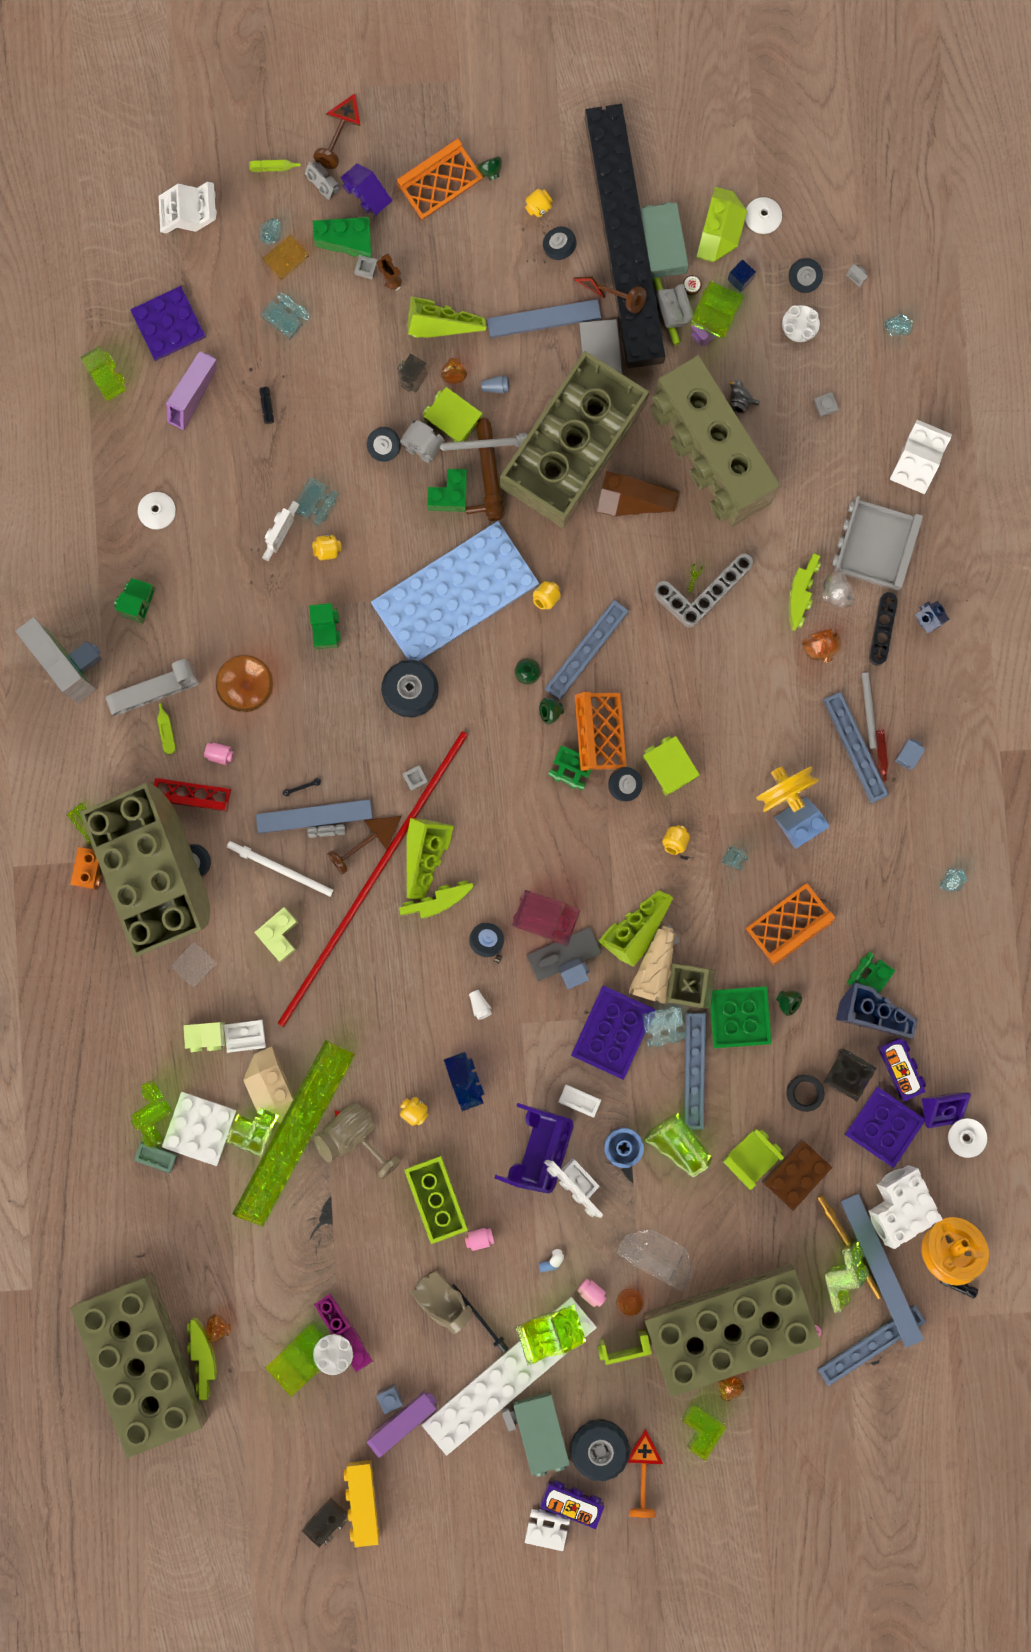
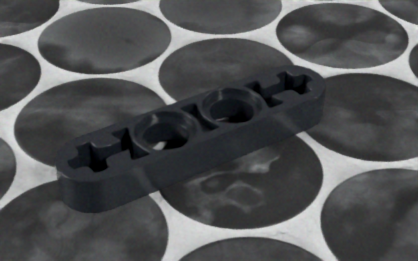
(881, 628)

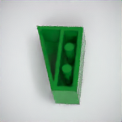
(344, 235)

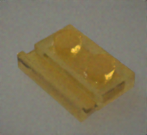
(285, 257)

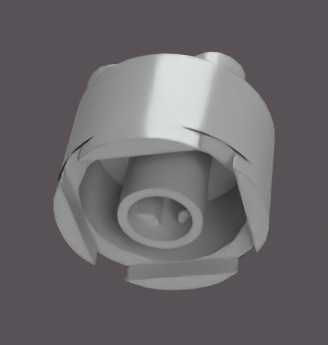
(422, 441)

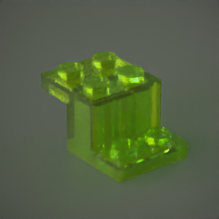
(717, 309)
(151, 1114)
(846, 1276)
(550, 1334)
(296, 1361)

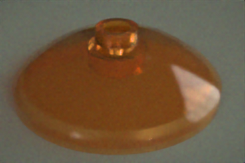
(243, 670)

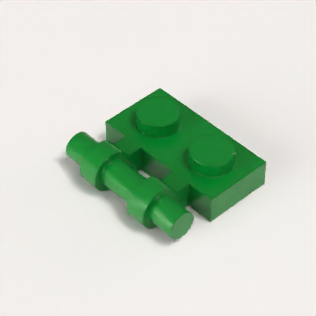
(569, 760)
(877, 977)

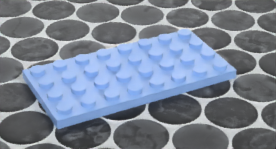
(455, 593)

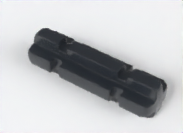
(266, 405)
(964, 1289)

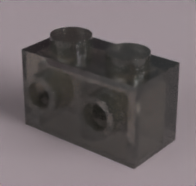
(412, 373)
(325, 1522)

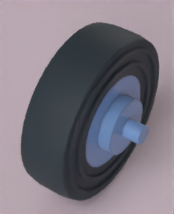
(486, 939)

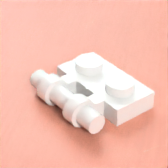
(546, 1535)

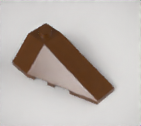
(630, 496)

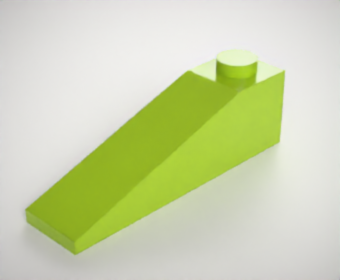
(432, 321)
(424, 849)
(634, 934)

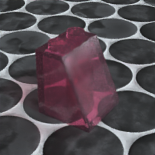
(546, 917)

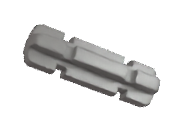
(323, 831)

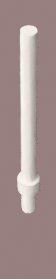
(246, 852)

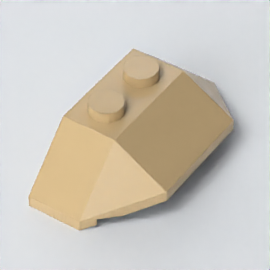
(268, 1084)

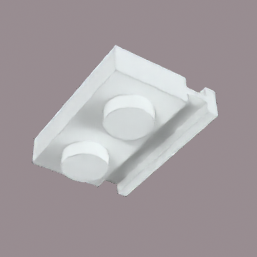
(244, 1036)

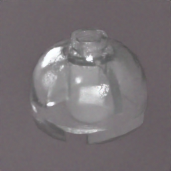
(837, 590)

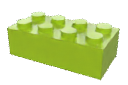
(436, 1199)

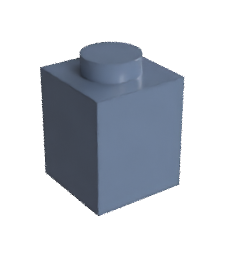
(86, 656)
(910, 754)
(574, 973)
(389, 1398)

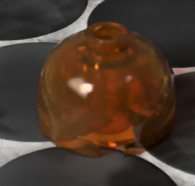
(822, 645)

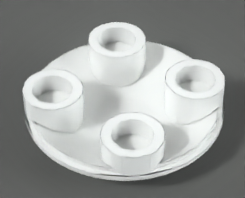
(800, 323)
(333, 1354)

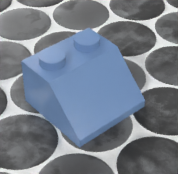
(802, 824)

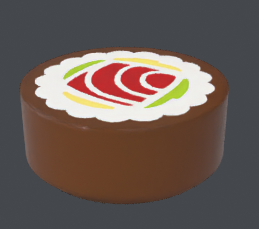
(692, 284)

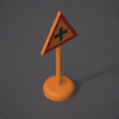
(644, 1453)

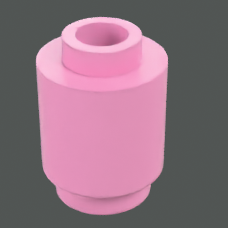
(218, 753)
(479, 1239)
(592, 1293)

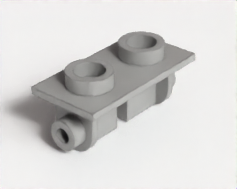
(316, 174)

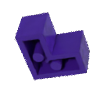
(367, 188)

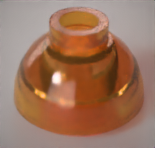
(453, 371)
(630, 1302)
(217, 1328)
(730, 1388)

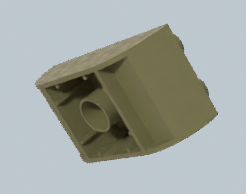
(148, 867)

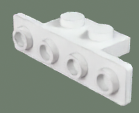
(578, 1181)

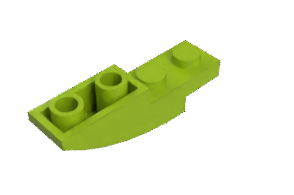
(800, 598)
(445, 899)
(201, 1350)

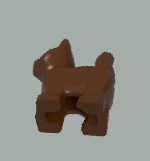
(389, 272)

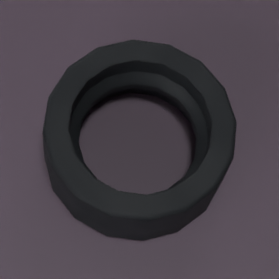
(819, 1097)

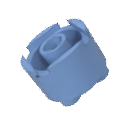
(630, 1156)

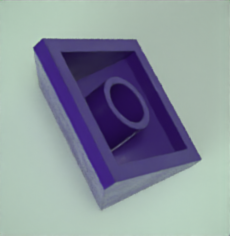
(945, 1108)

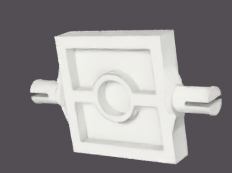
(276, 535)

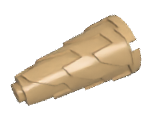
(655, 969)

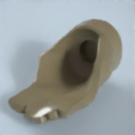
(344, 1132)
(442, 1302)

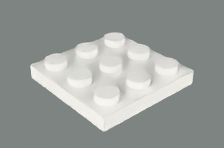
(199, 1128)

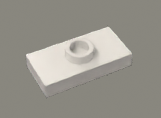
(579, 1101)

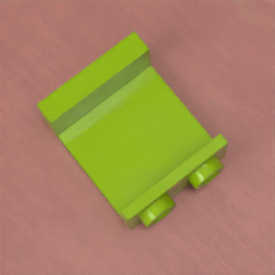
(452, 415)
(670, 765)
(753, 1157)
(627, 1354)

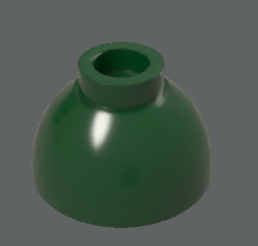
(490, 167)
(527, 671)
(550, 710)
(789, 1001)

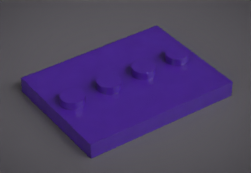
(612, 1032)

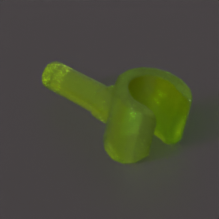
(694, 576)

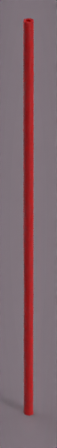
(372, 879)

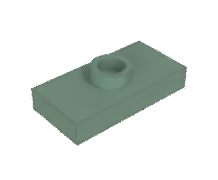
(155, 1157)

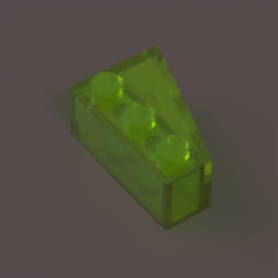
(680, 1144)

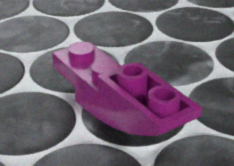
(340, 1325)

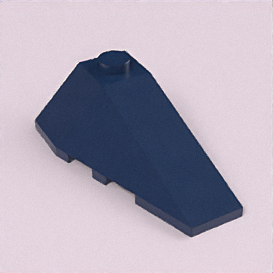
(870, 1010)

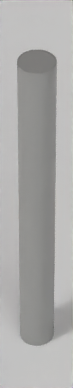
(869, 710)

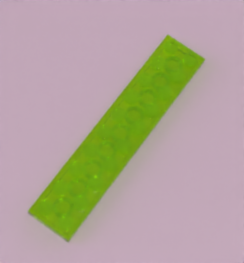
(293, 1133)

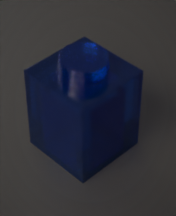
(741, 275)

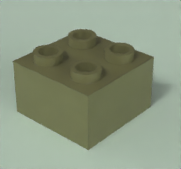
(691, 985)

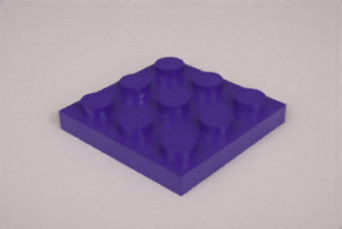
(167, 323)
(885, 1127)

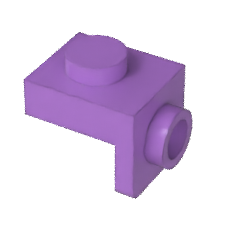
(701, 336)

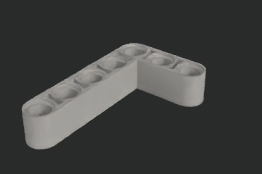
(707, 595)
(180, 679)

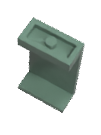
(664, 240)
(541, 1434)

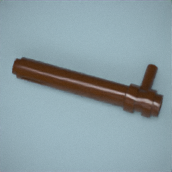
(492, 500)

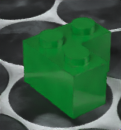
(451, 497)
(135, 600)
(323, 622)

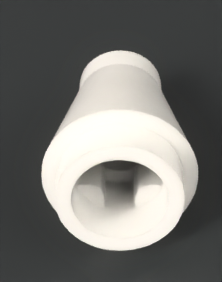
(480, 1006)

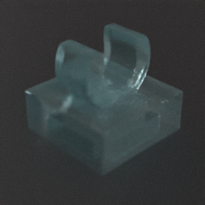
(734, 857)

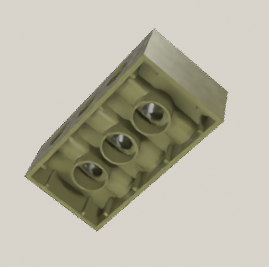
(566, 417)
(714, 442)
(713, 1311)
(158, 1347)

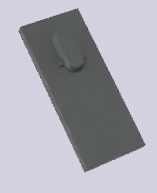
(548, 959)

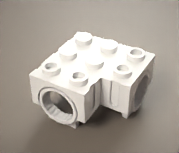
(905, 1208)

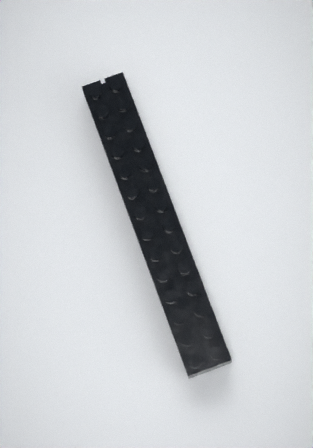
(624, 233)

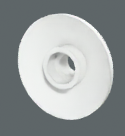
(763, 224)
(162, 517)
(977, 1138)

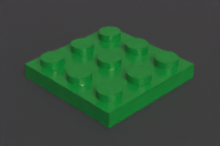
(740, 1017)

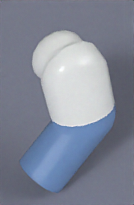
(554, 1262)

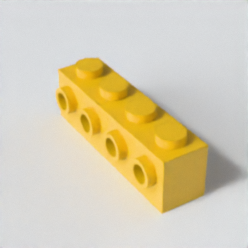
(362, 1503)

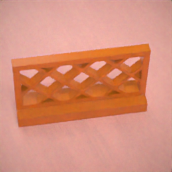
(428, 166)
(587, 731)
(799, 938)

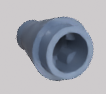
(497, 384)

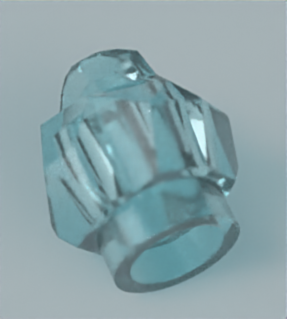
(270, 231)
(899, 325)
(953, 880)

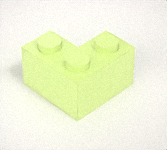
(273, 934)
(204, 1035)

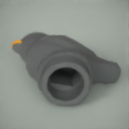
(741, 397)

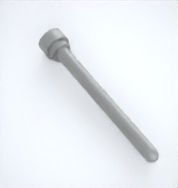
(517, 440)

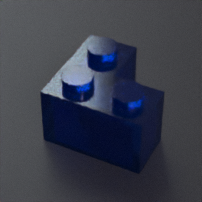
(464, 1081)

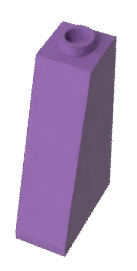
(190, 390)
(401, 1423)

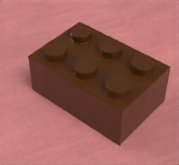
(797, 1174)

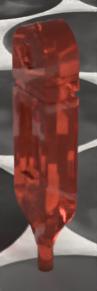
(882, 753)

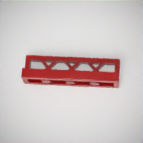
(195, 802)

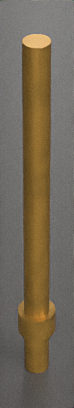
(830, 1214)

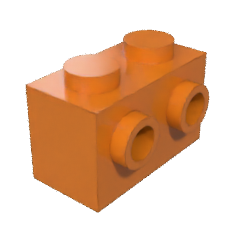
(86, 869)

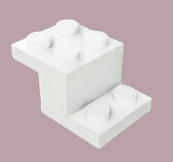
(187, 207)
(920, 456)

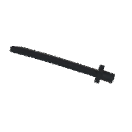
(499, 1341)

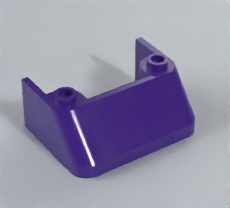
(547, 1142)

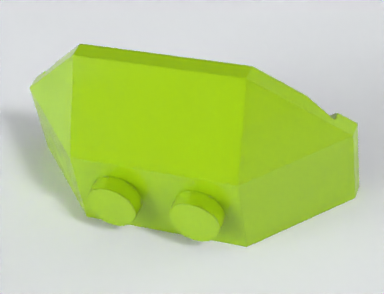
(722, 225)

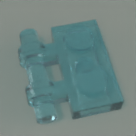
(281, 319)
(309, 499)
(663, 1020)

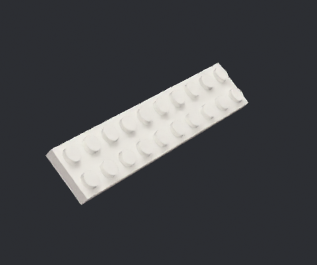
(491, 1392)

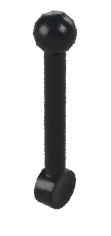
(316, 782)

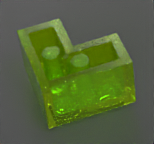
(102, 371)
(253, 1135)
(707, 1428)

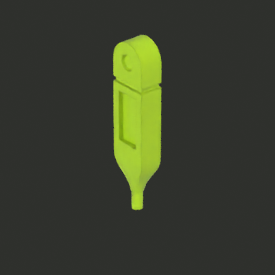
(271, 165)
(166, 731)

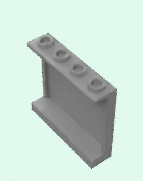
(877, 544)

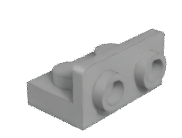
(674, 306)

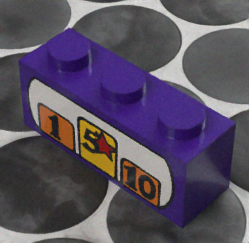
(902, 1069)
(572, 1504)

